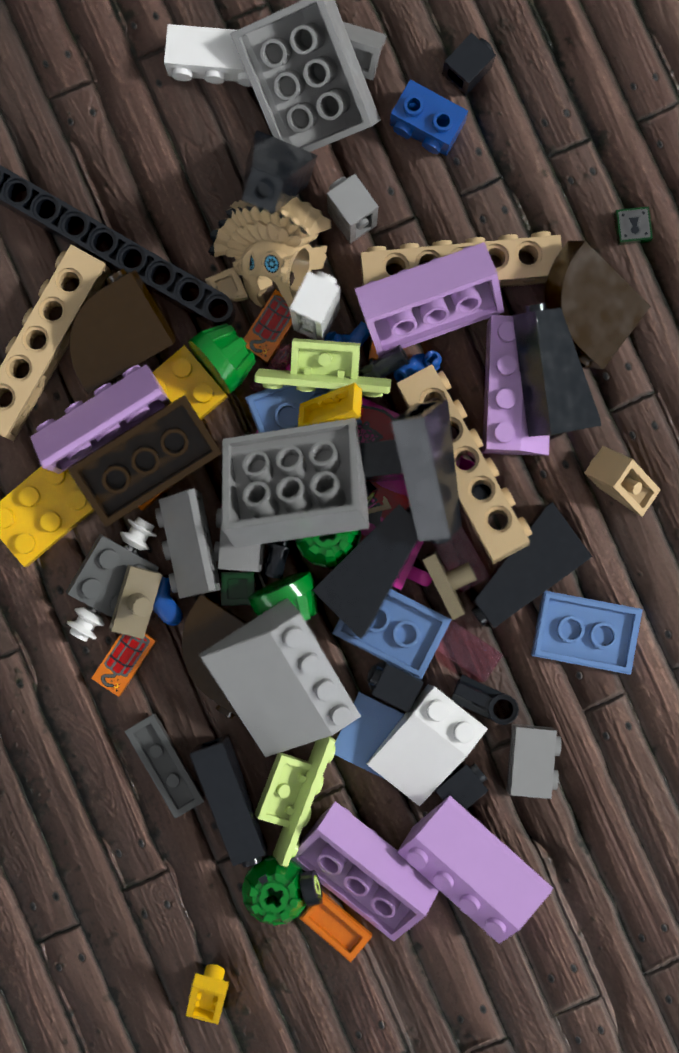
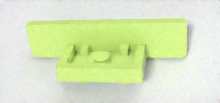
(323, 366)
(290, 795)

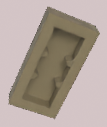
(449, 582)
(135, 601)

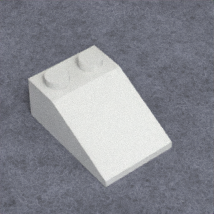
(426, 745)

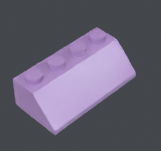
(431, 299)
(504, 407)
(98, 420)
(474, 869)
(365, 872)

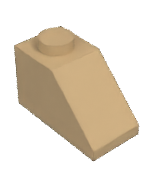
(622, 480)

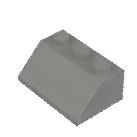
(188, 544)

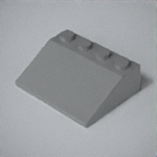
(306, 75)
(293, 483)
(280, 681)

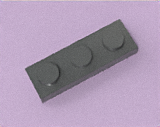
(165, 765)

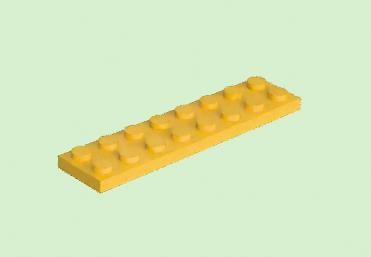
(52, 504)

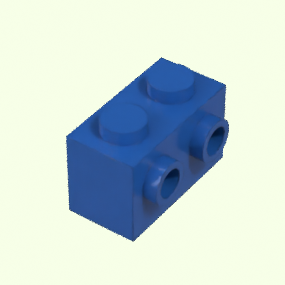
(427, 118)

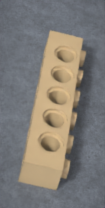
(513, 272)
(36, 322)
(497, 543)

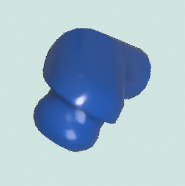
(358, 335)
(417, 363)
(165, 606)

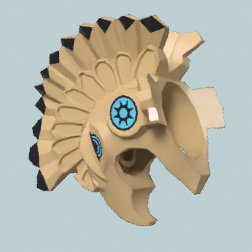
(271, 246)

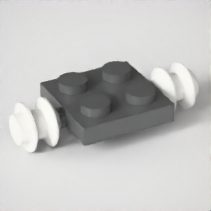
(102, 576)

